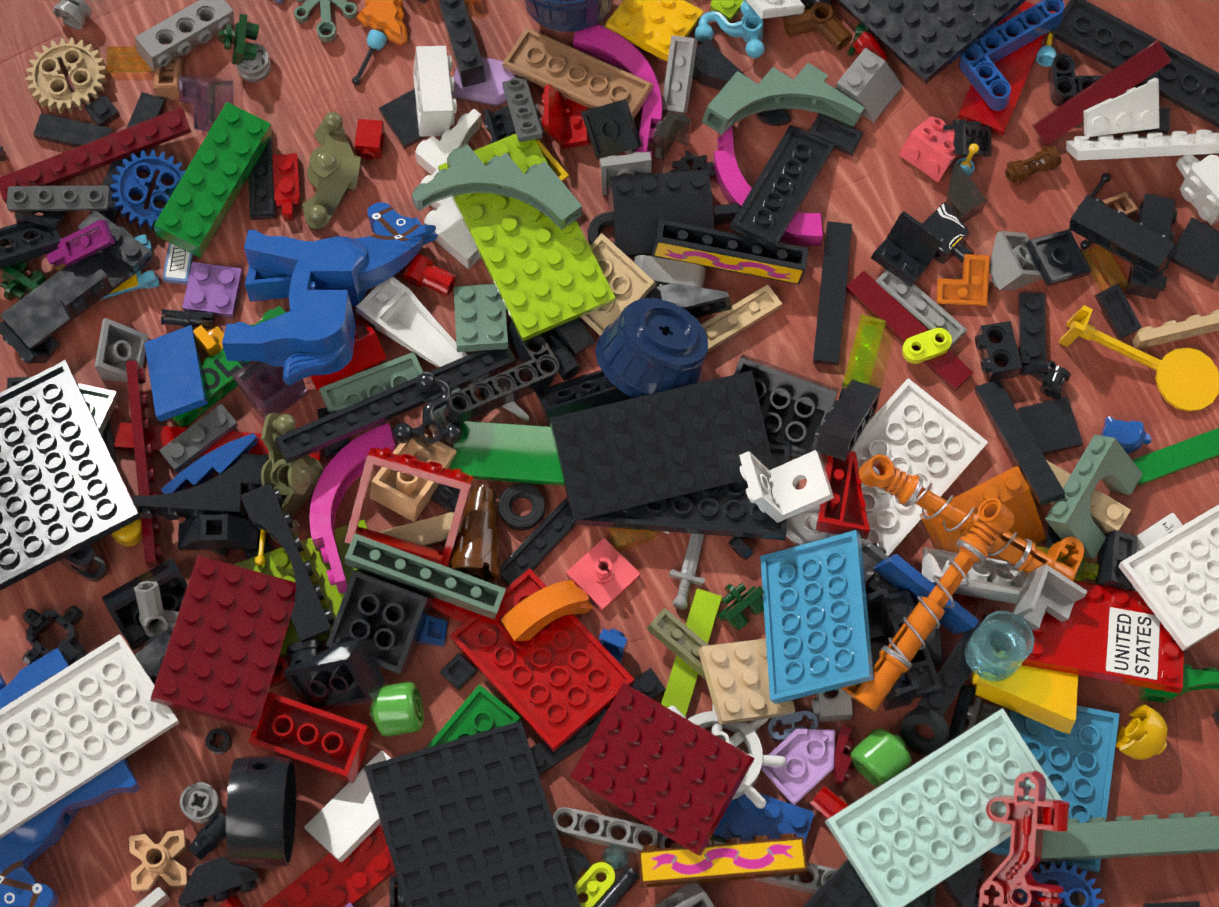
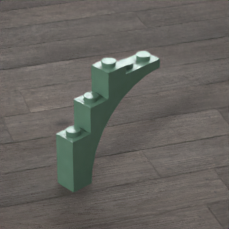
(778, 91)
(501, 176)

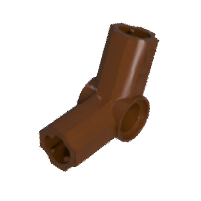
(829, 27)

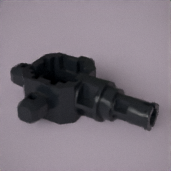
(38, 623)

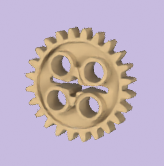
(44, 84)

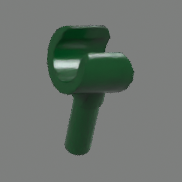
(859, 30)

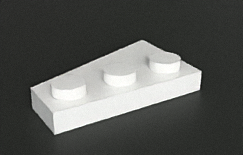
(1126, 113)

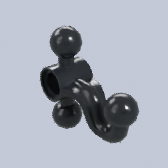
(452, 433)

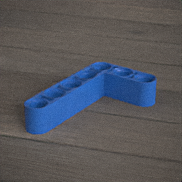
(1004, 46)

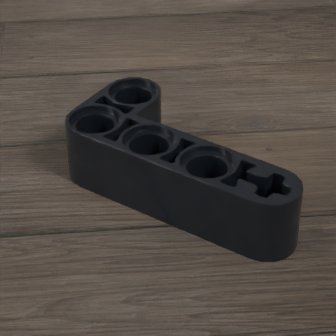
(1068, 80)

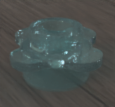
(615, 857)

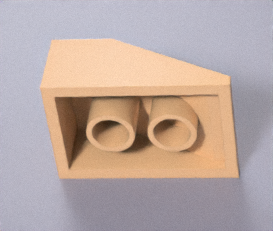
(408, 493)

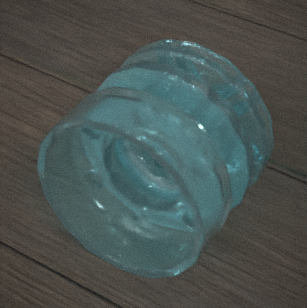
(999, 646)

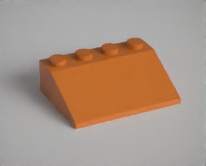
(1011, 491)

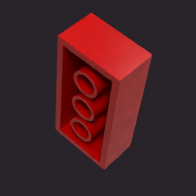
(311, 737)

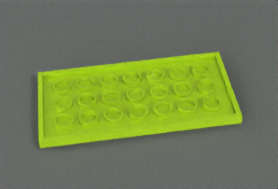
(537, 268)

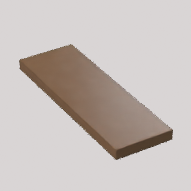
(574, 73)

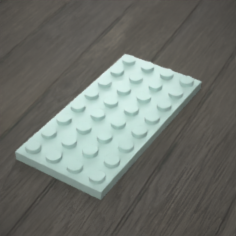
(935, 813)

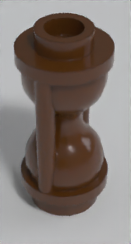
(1043, 161)

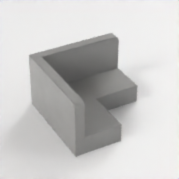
(1047, 592)

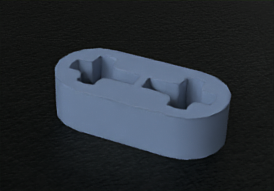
(790, 719)

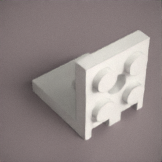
(776, 488)

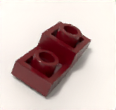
(842, 768)

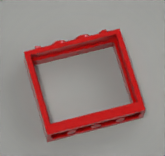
(430, 471)

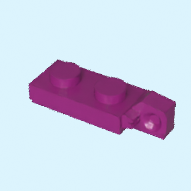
(82, 244)

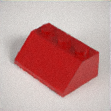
(366, 354)

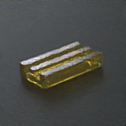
(127, 63)
(1095, 251)

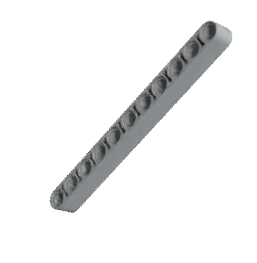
(634, 830)

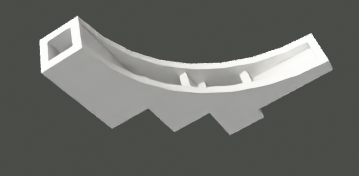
(449, 224)

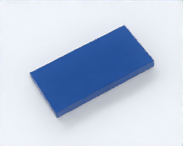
(175, 373)
(906, 577)

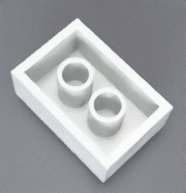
(433, 90)

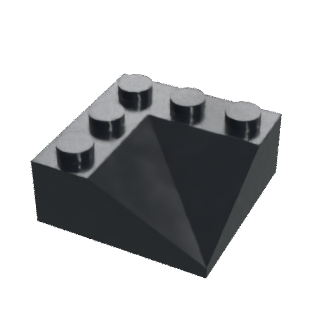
(383, 617)

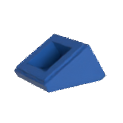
(433, 631)

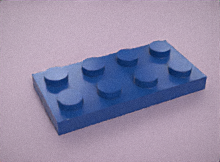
(777, 818)

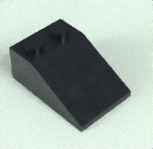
(337, 677)

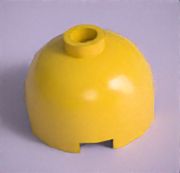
(1143, 735)

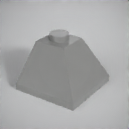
(1011, 262)

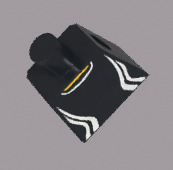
(952, 230)

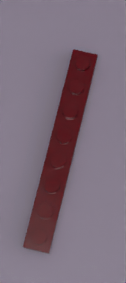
(99, 152)
(143, 451)

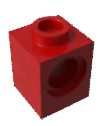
(369, 139)

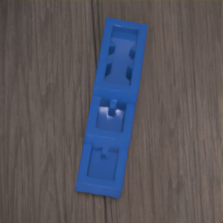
(217, 460)

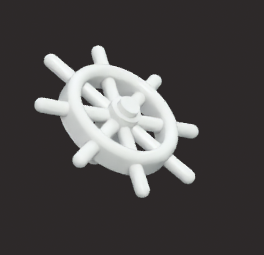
(743, 732)

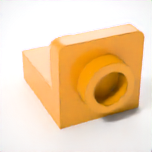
(209, 341)

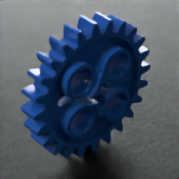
(129, 183)
(1069, 881)

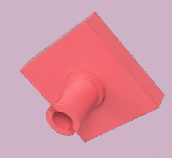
(603, 574)

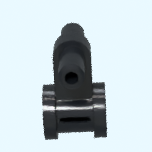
(1050, 376)

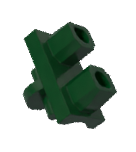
(243, 30)
(17, 284)
(733, 612)

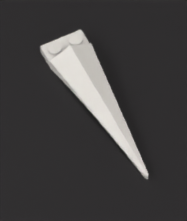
(405, 320)

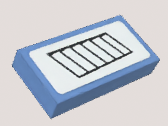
(177, 265)

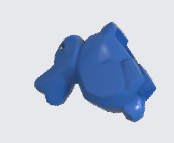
(1129, 434)

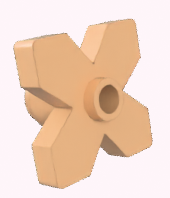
(148, 872)

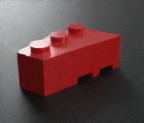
(847, 508)

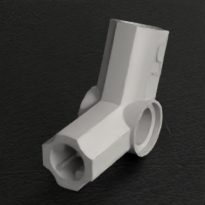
(151, 608)

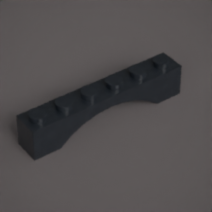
(307, 614)

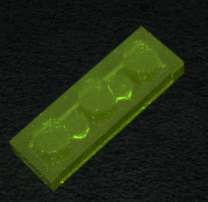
(864, 350)

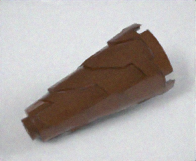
(478, 538)

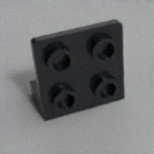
(907, 249)

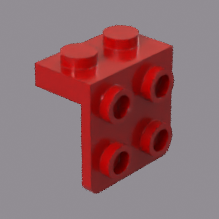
(563, 119)

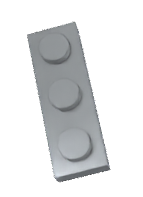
(679, 73)

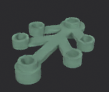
(325, 24)

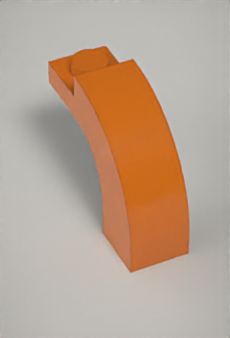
(544, 607)

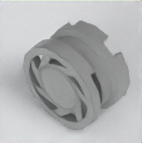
(72, 12)
(255, 70)
(200, 802)

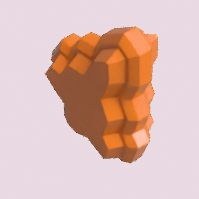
(386, 18)

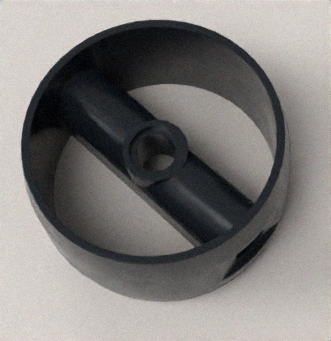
(261, 812)

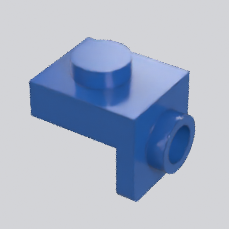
(614, 643)

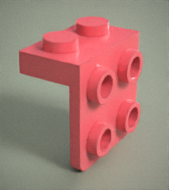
(930, 148)

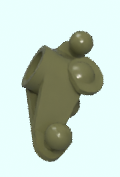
(331, 170)
(294, 480)

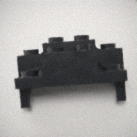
(922, 674)

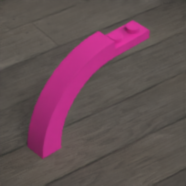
(618, 52)
(804, 228)
(331, 488)

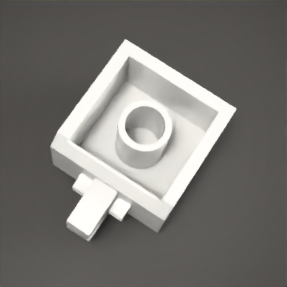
(1201, 185)

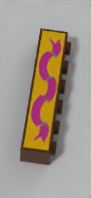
(722, 861)

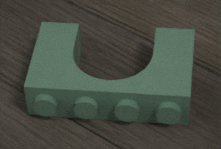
(1102, 461)

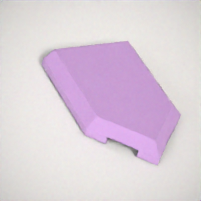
(489, 92)
(808, 760)

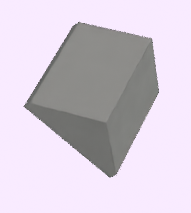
(116, 347)

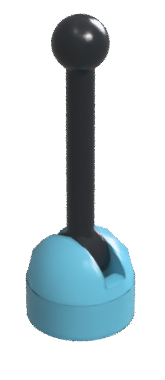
(375, 41)

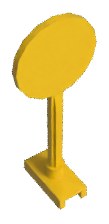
(1183, 376)

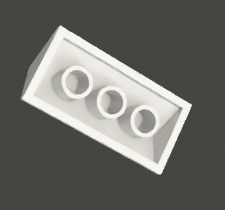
(990, 581)

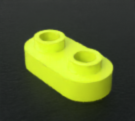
(928, 345)
(591, 887)

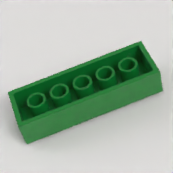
(213, 180)

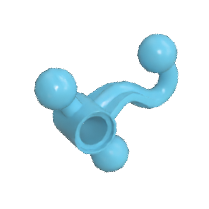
(740, 29)

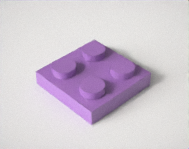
(213, 289)

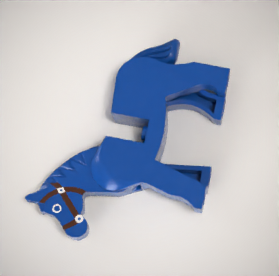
(322, 286)
(44, 830)

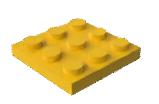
(653, 22)

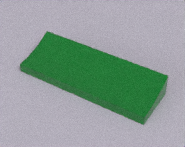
(508, 453)

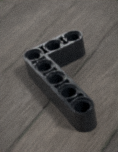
(509, 380)

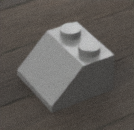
(870, 84)

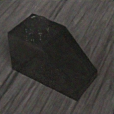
(963, 195)

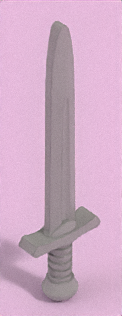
(688, 571)

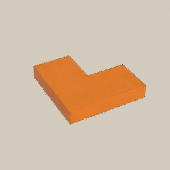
(971, 288)

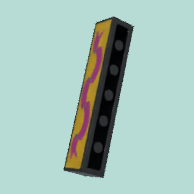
(729, 252)

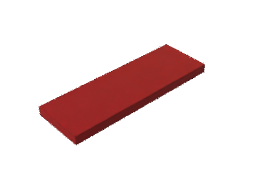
(1015, 70)

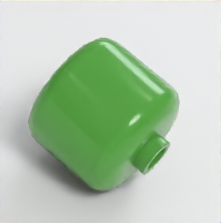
(398, 709)
(881, 757)

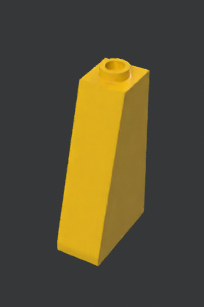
(1035, 693)

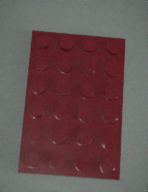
(225, 643)
(662, 768)

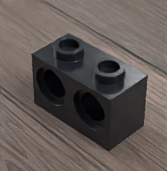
(1004, 351)

